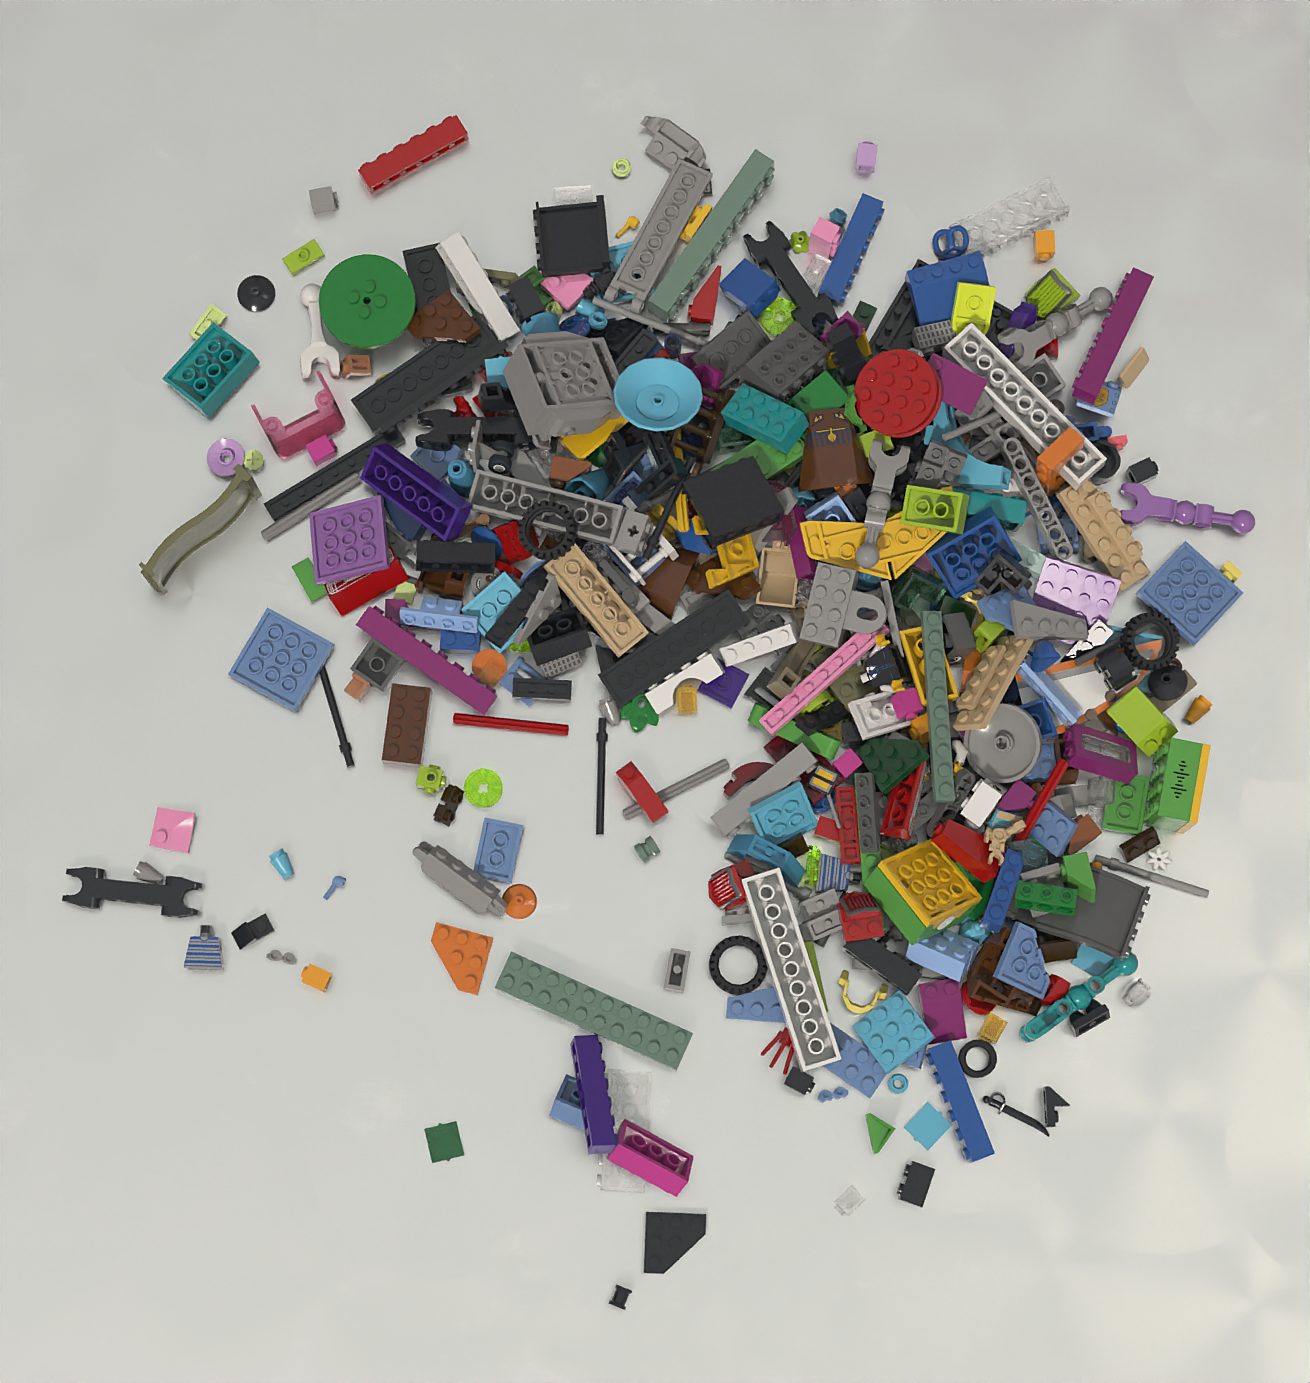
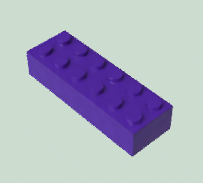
(416, 491)

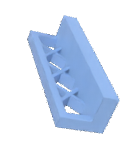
(1054, 696)

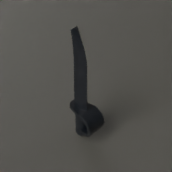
(1002, 1107)

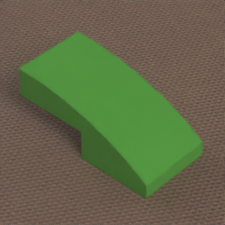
(536, 279)
(305, 573)

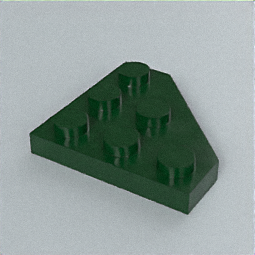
(892, 760)

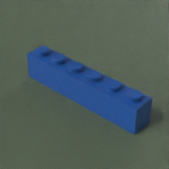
(851, 248)
(960, 1101)

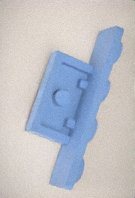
(439, 614)

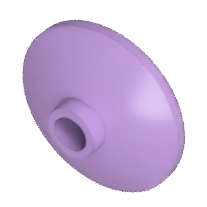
(219, 451)

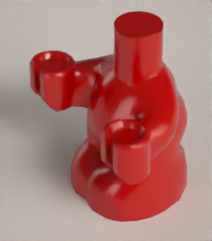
(463, 408)

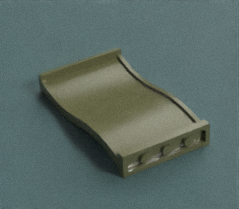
(200, 529)

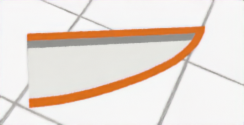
(1085, 685)

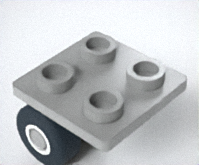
(498, 455)

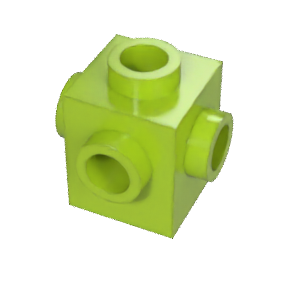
(425, 774)

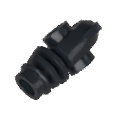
(601, 284)

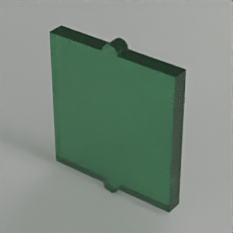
(444, 1142)

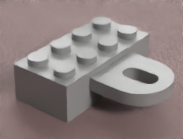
(835, 607)

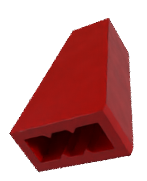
(966, 848)

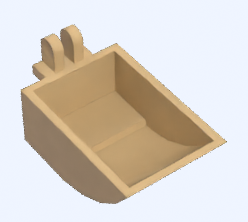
(777, 576)

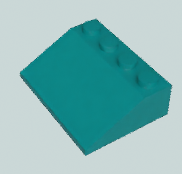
(211, 370)

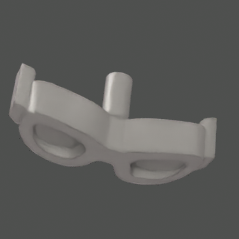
(276, 955)

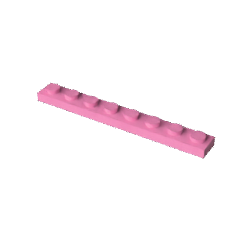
(819, 680)

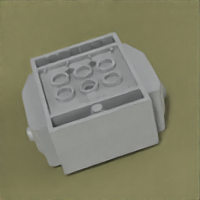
(562, 384)

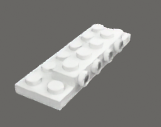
(876, 714)

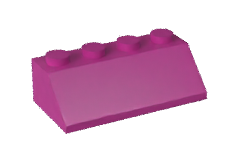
(651, 1158)

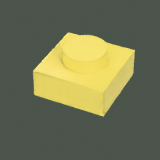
(1231, 571)

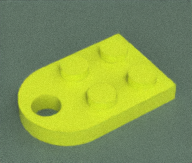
(972, 305)

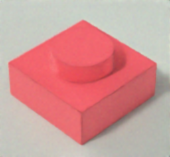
(1118, 441)

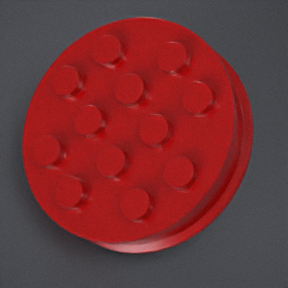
(898, 393)

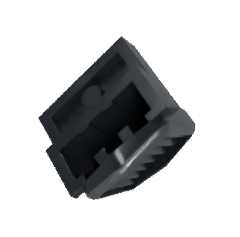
(620, 458)

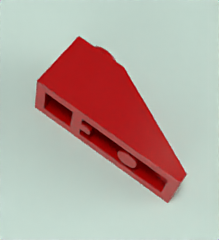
(705, 301)
(641, 792)

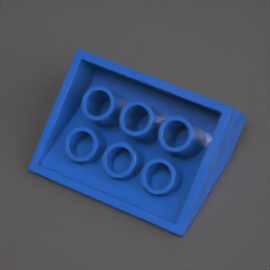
(935, 285)
(963, 557)

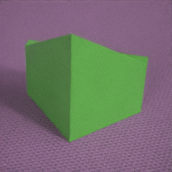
(878, 1131)

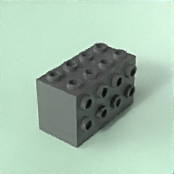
(786, 364)

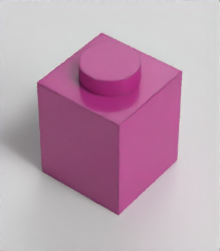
(321, 450)
(906, 704)
(848, 763)

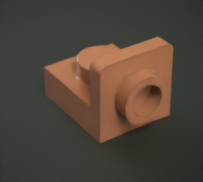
(355, 366)

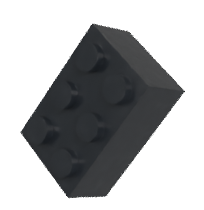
(559, 636)

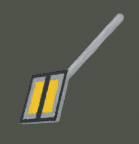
(823, 780)

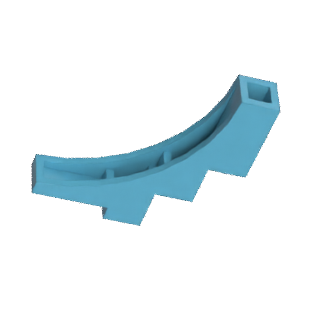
(975, 472)

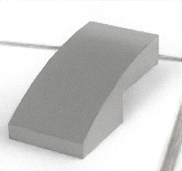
(982, 407)

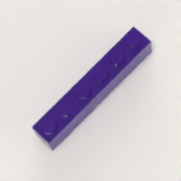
(593, 1094)

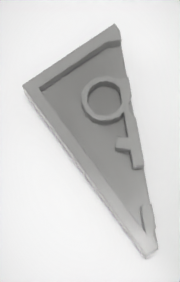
(541, 608)

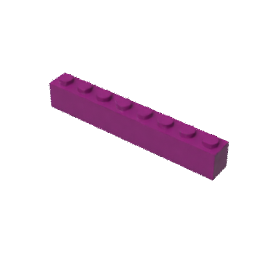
(1113, 334)
(426, 660)

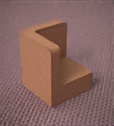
(357, 687)

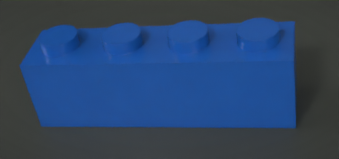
(1002, 891)

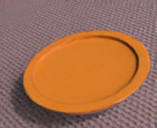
(486, 655)
(520, 901)

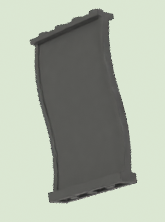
(1101, 925)

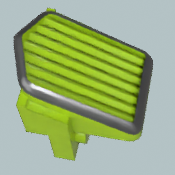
(1051, 294)

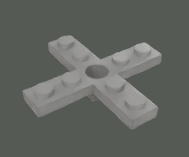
(990, 447)

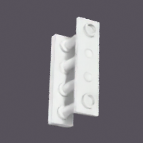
(664, 551)

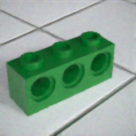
(1046, 898)

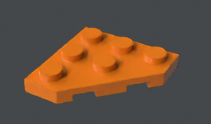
(463, 955)

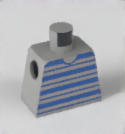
(834, 875)
(204, 951)

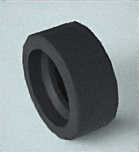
(992, 1058)

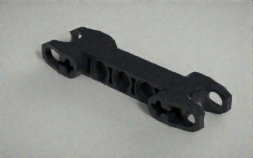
(773, 253)
(453, 429)
(97, 888)

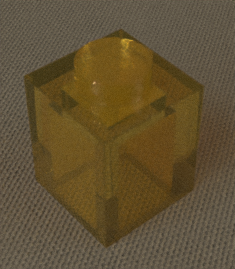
(686, 700)
(991, 1028)

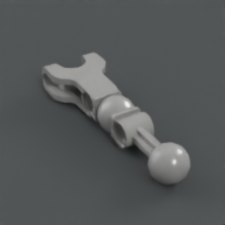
(1039, 334)
(879, 501)

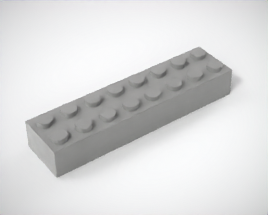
(511, 497)

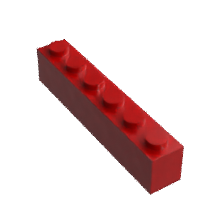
(413, 154)

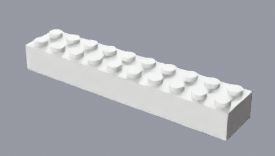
(1021, 402)
(790, 970)

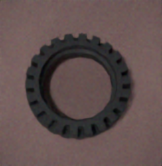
(529, 517)
(1169, 636)
(715, 971)

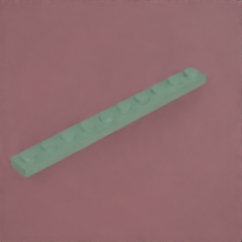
(937, 707)

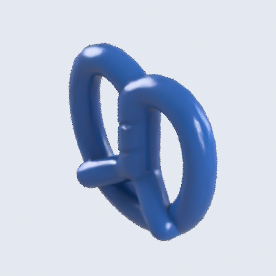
(951, 242)

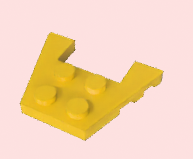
(736, 557)

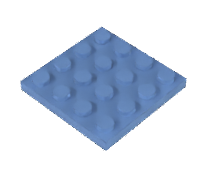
(1189, 593)
(281, 659)

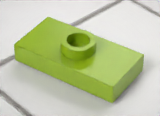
(303, 257)

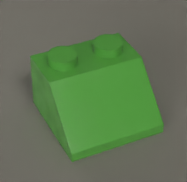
(1078, 875)

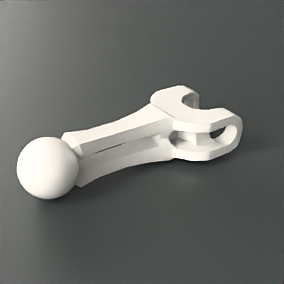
(318, 349)

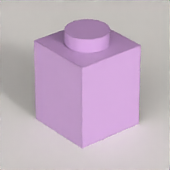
(866, 157)

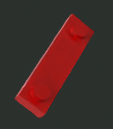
(849, 832)

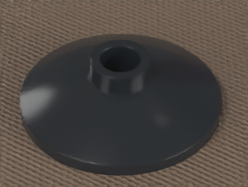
(259, 301)
(1169, 689)

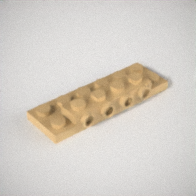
(1105, 532)
(597, 600)
(990, 682)

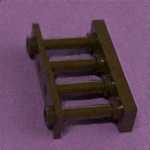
(711, 433)

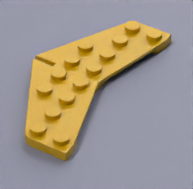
(896, 544)

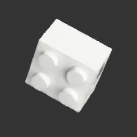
(983, 802)

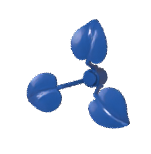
(1042, 658)

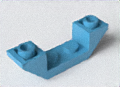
(769, 854)

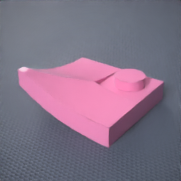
(566, 289)
(173, 830)

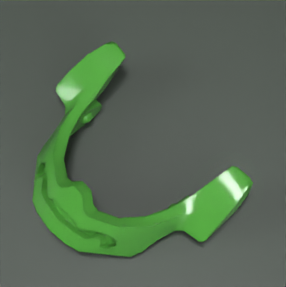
(850, 411)

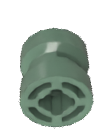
(645, 849)

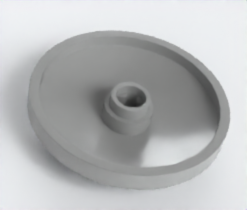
(1006, 747)

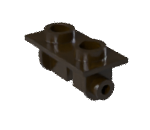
(446, 813)

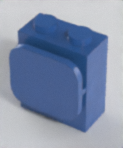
(750, 288)

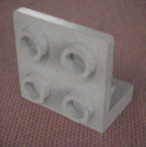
(1045, 875)

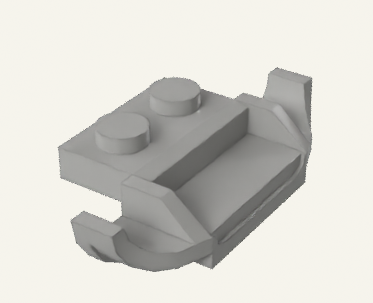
(672, 142)
(820, 915)

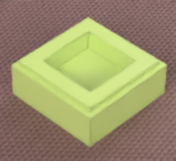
(405, 591)

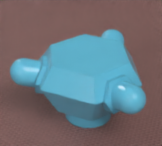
(973, 931)

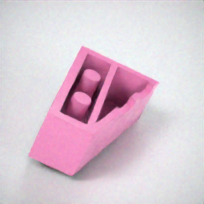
(825, 238)

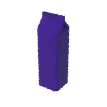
(1021, 318)

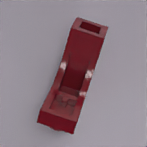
(745, 774)

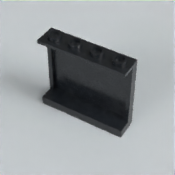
(572, 238)
(733, 500)

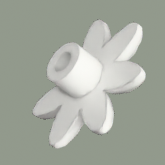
(1159, 858)

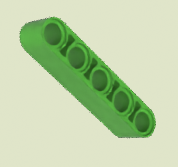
(819, 742)

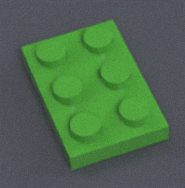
(1129, 806)

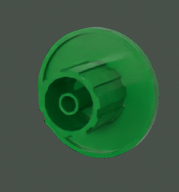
(367, 301)

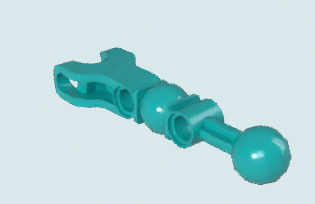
(1077, 998)

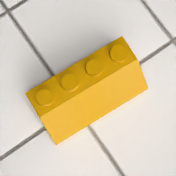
(581, 445)
(913, 649)

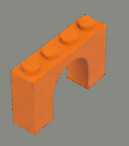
(1054, 458)

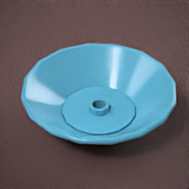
(662, 382)

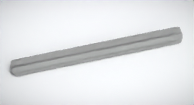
(311, 506)
(682, 785)

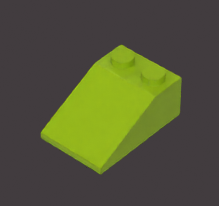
(935, 509)
(1142, 720)

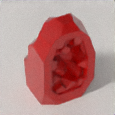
(1055, 990)

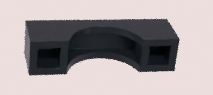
(495, 398)

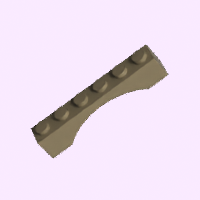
(791, 669)

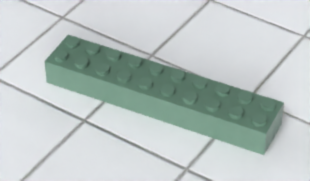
(711, 236)
(593, 1011)

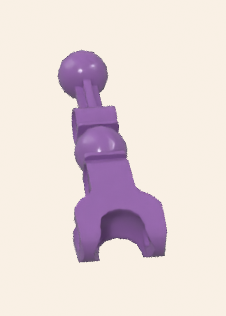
(1183, 512)

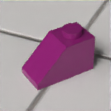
(1017, 798)

